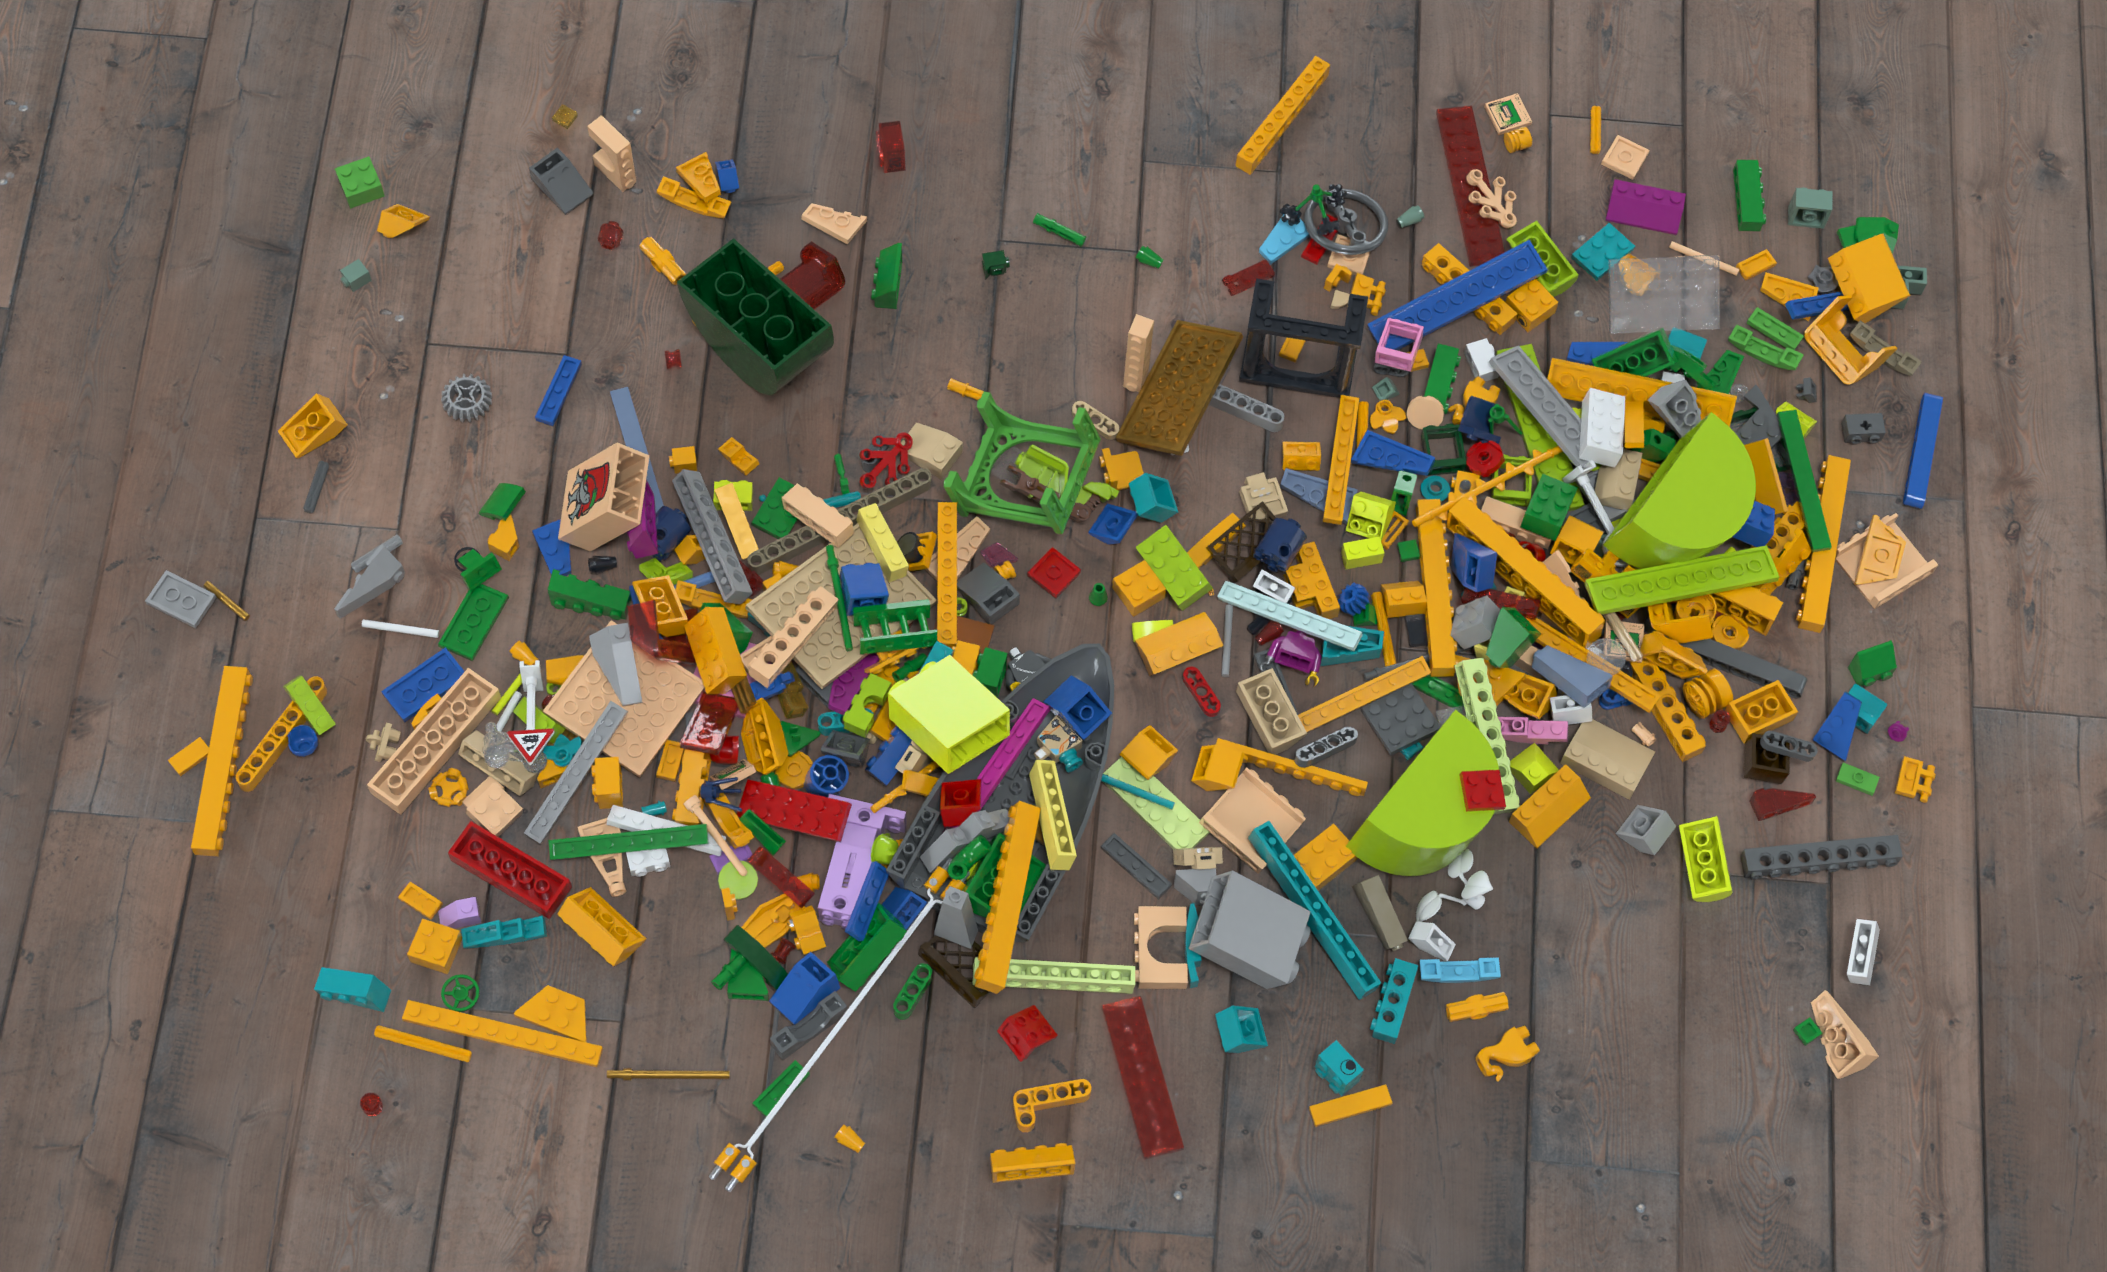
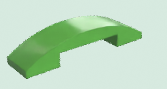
(1763, 351)

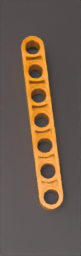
(273, 740)

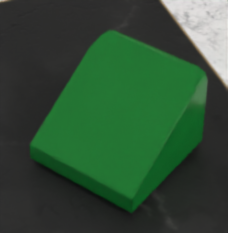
(1367, 617)

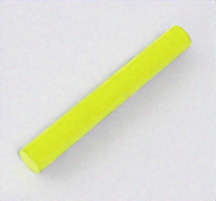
(507, 696)

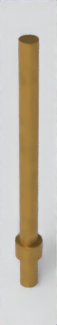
(629, 1074)

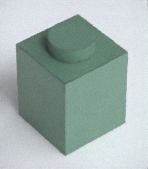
(355, 275)

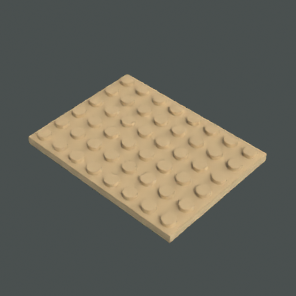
(825, 652)

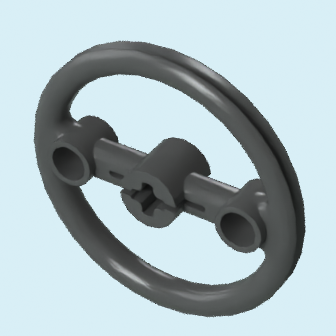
(1346, 221)

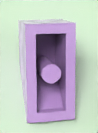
(460, 913)

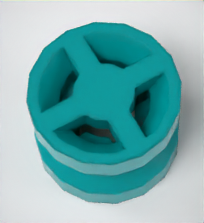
(1070, 760)

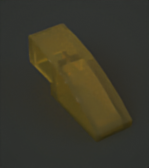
(791, 699)

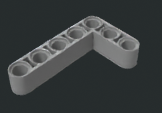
(1251, 406)

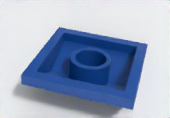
(1112, 524)

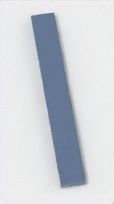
(632, 434)

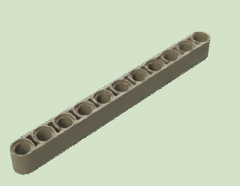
(879, 497)

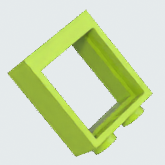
(1513, 497)

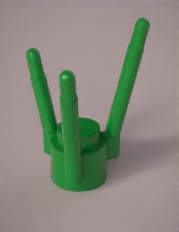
(1499, 415)

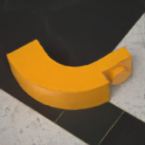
(729, 823)

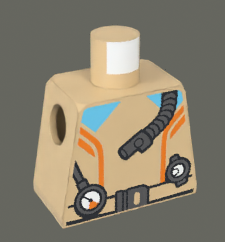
(1056, 740)

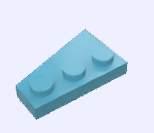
(1282, 240)

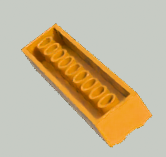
(1527, 574)

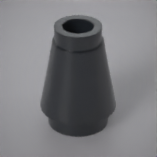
(599, 564)

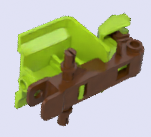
(1040, 469)

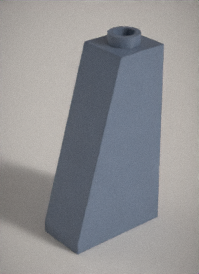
(1571, 675)

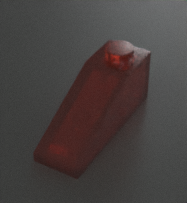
(1778, 801)

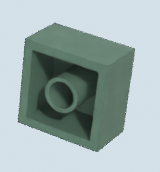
(1810, 208)

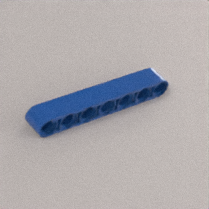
(1922, 450)

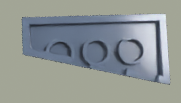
(1313, 490)

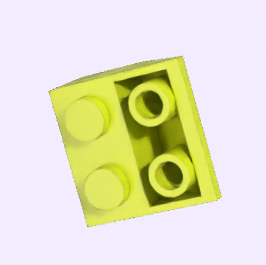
(1370, 515)

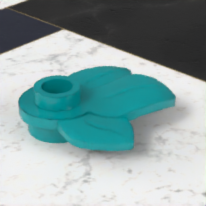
(563, 750)

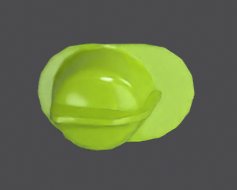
(884, 849)

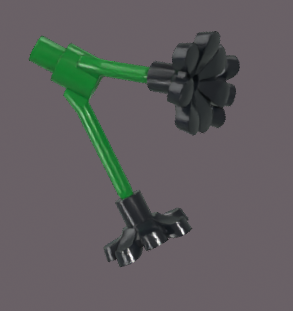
(1334, 196)

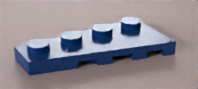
(1391, 455)

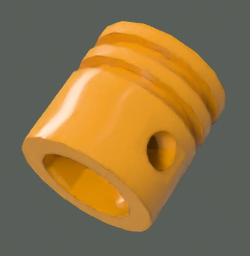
(1517, 139)

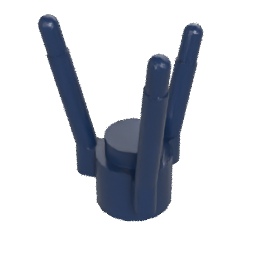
(710, 791)

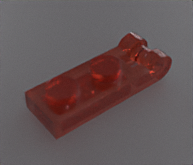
(1247, 277)

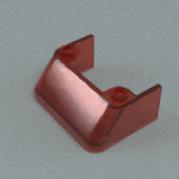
(645, 634)

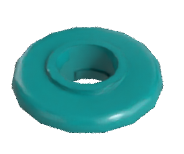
(1428, 493)

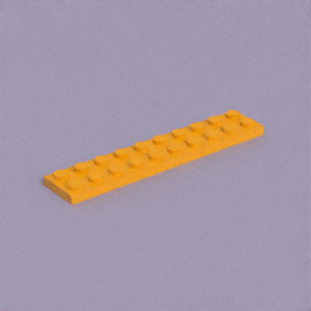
(1574, 380)

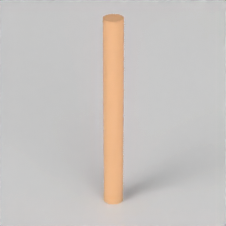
(1687, 251)

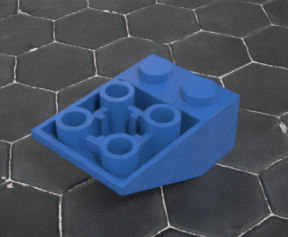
(1473, 563)
(804, 988)

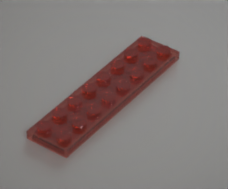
(1142, 1077)

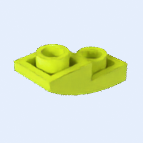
(1145, 628)

